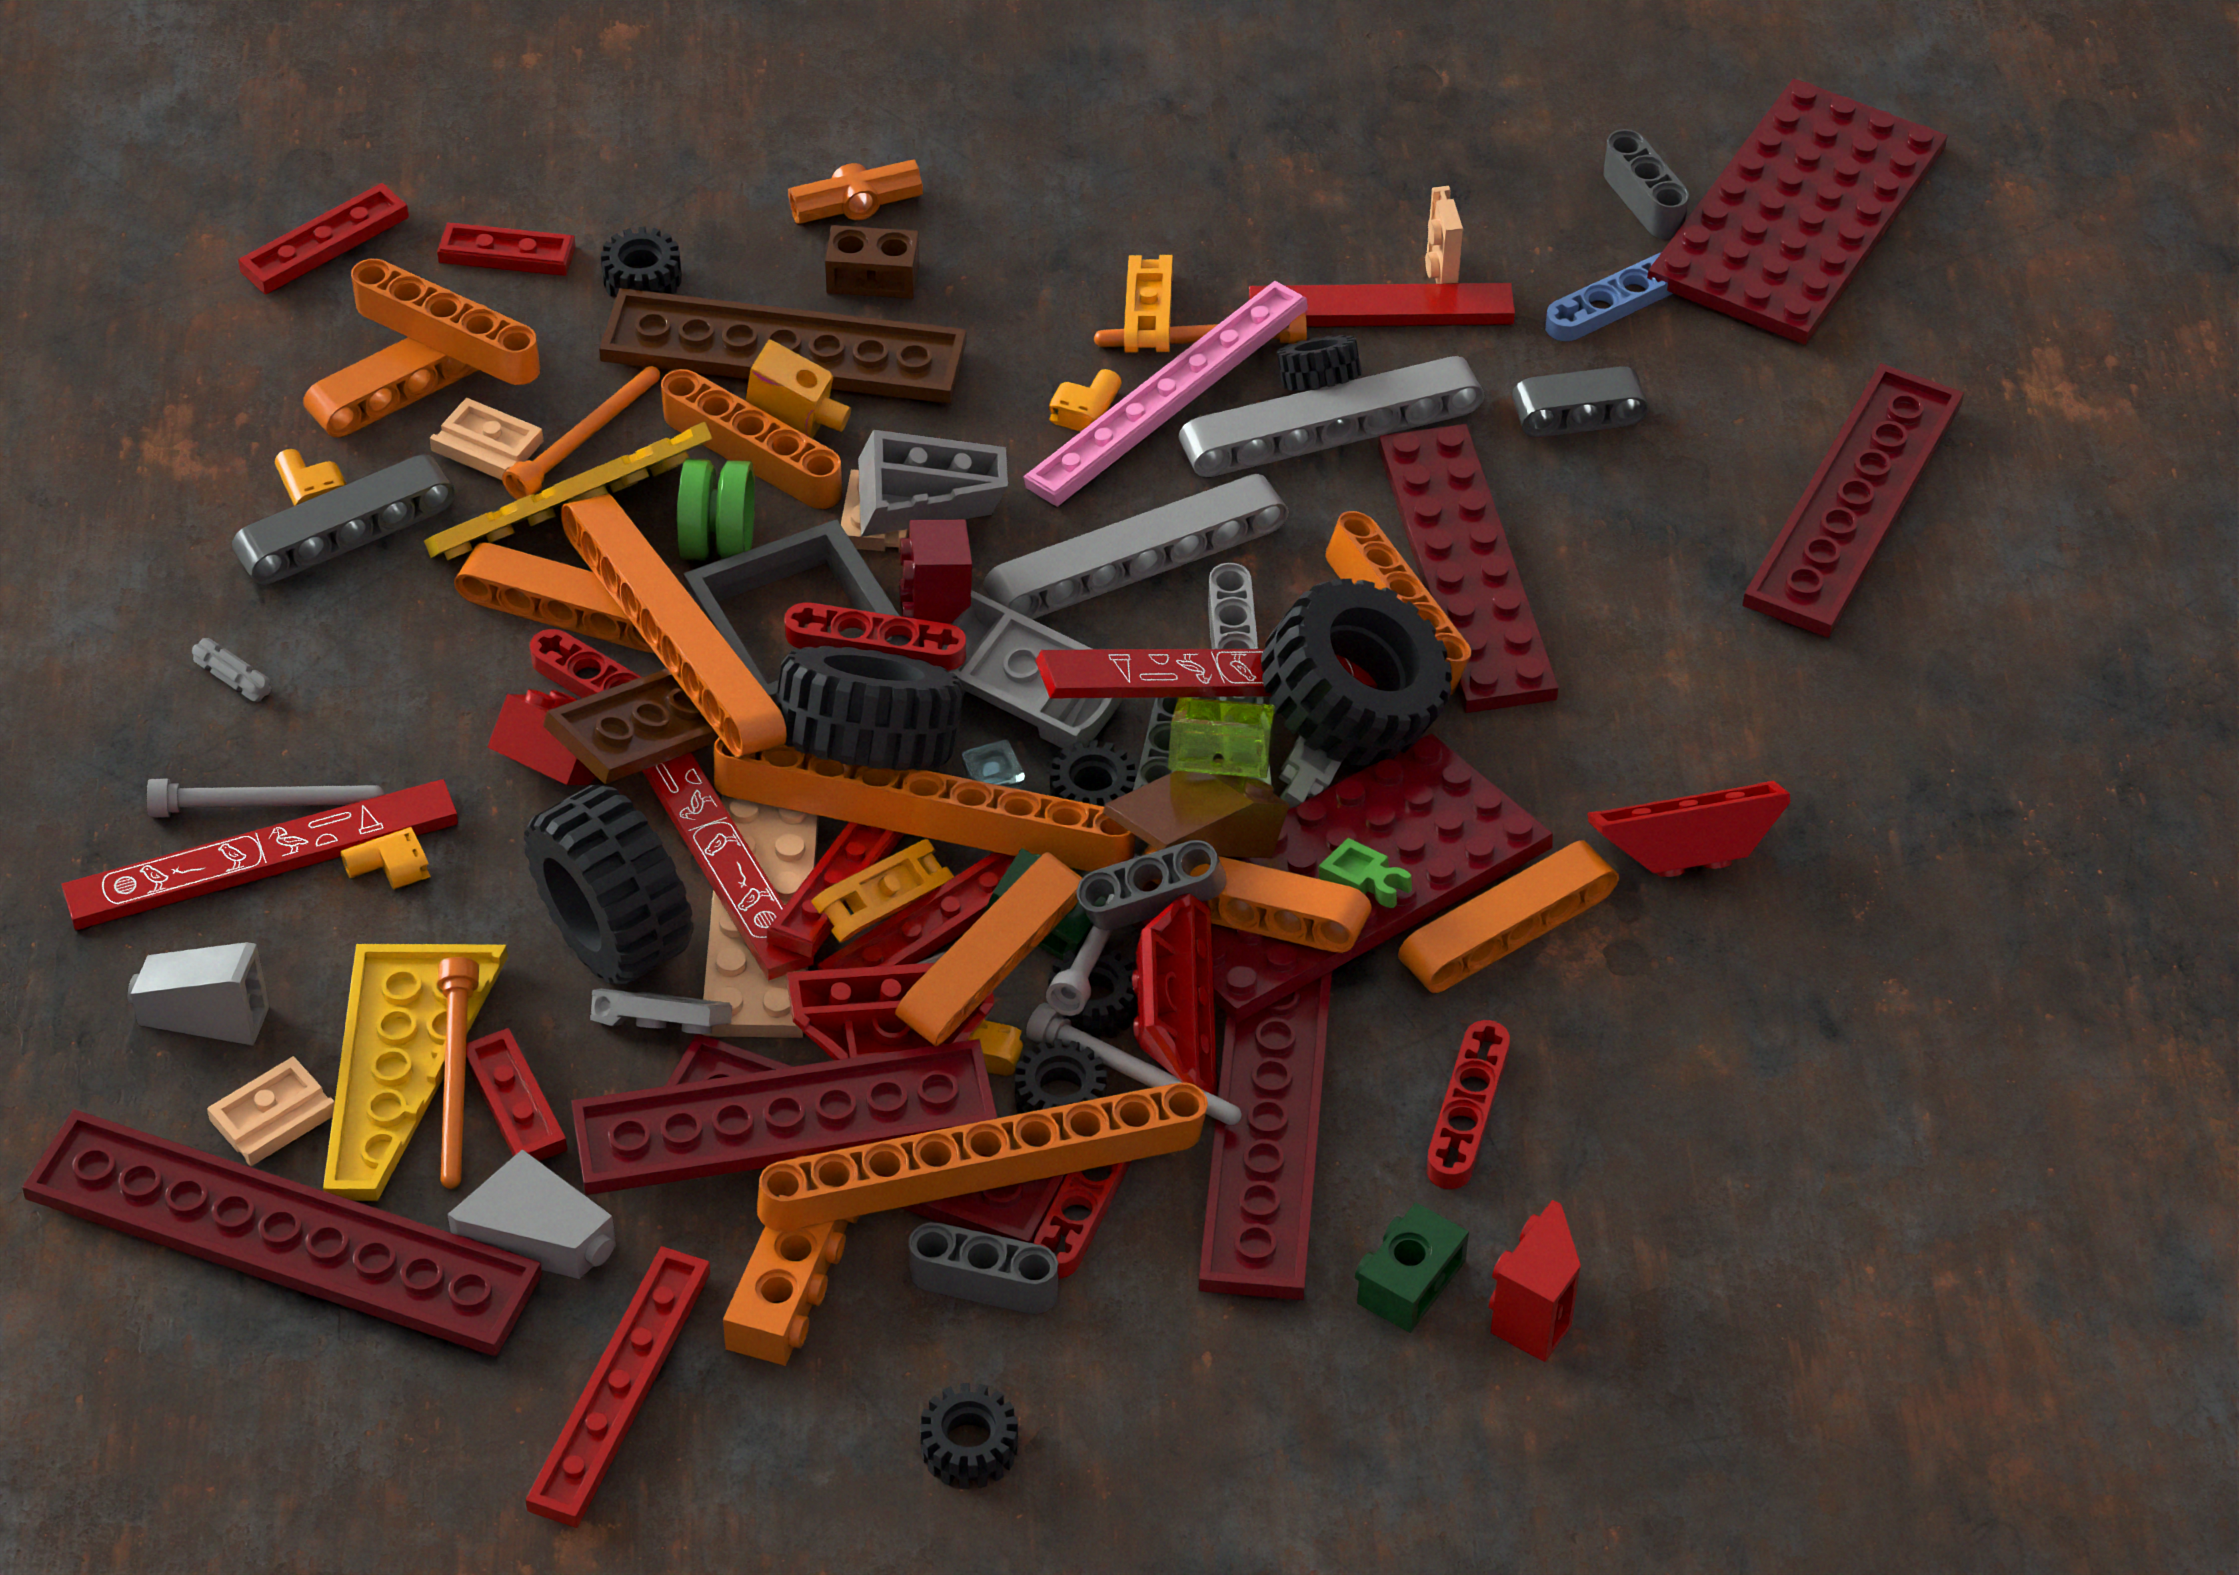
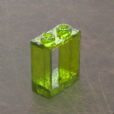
(1231, 728)

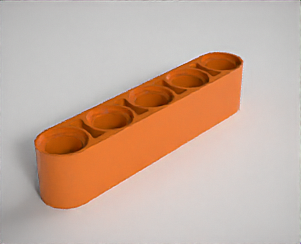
(446, 321)
(381, 386)
(749, 434)
(1365, 553)
(545, 593)
(1285, 905)
(1508, 916)
(990, 950)

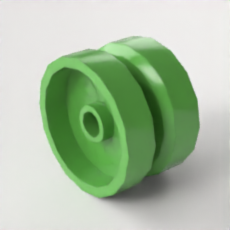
(713, 510)

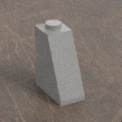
(203, 992)
(536, 1217)

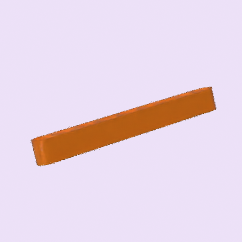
(674, 626)
(927, 805)
(965, 1171)

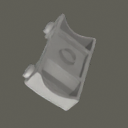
(1004, 673)

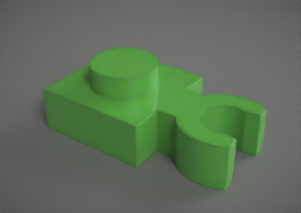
(1366, 871)

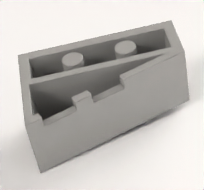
(926, 480)

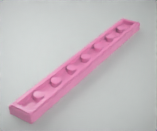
(1165, 393)

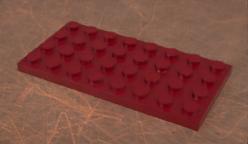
(1798, 210)
(1418, 810)

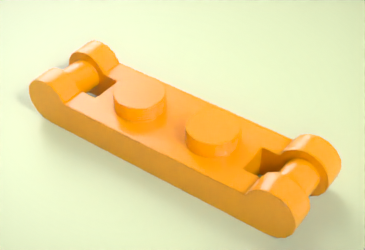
(1148, 303)
(882, 889)

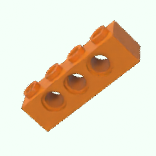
(773, 1329)

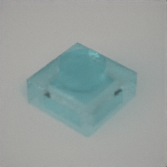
(994, 765)

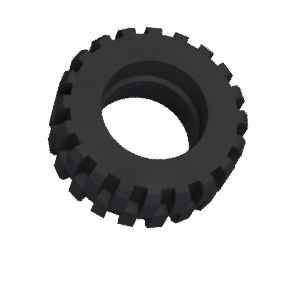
(1328, 702)
(869, 708)
(608, 884)

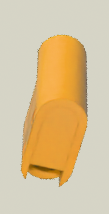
(1079, 406)
(307, 482)
(395, 853)
(999, 1046)

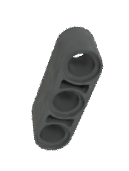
(1645, 183)
(1580, 401)
(1127, 880)
(1007, 1261)

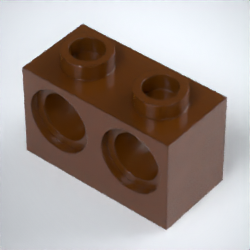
(872, 262)

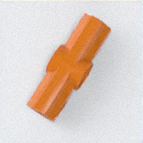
(855, 191)

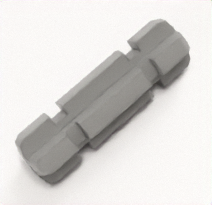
(231, 669)

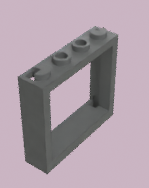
(781, 559)

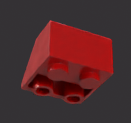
(525, 739)
(1537, 1285)

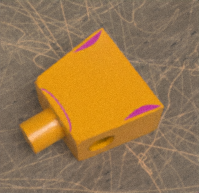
(794, 391)

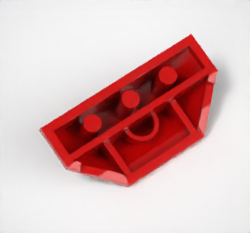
(1695, 828)
(1177, 992)
(855, 1009)

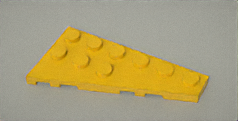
(617, 473)
(393, 1057)

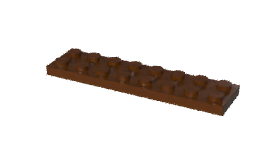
(729, 336)

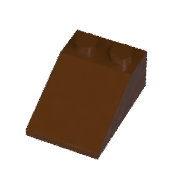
(1226, 811)

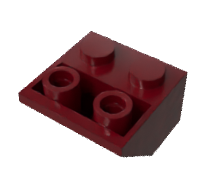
(935, 571)

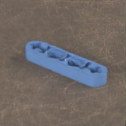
(1610, 290)

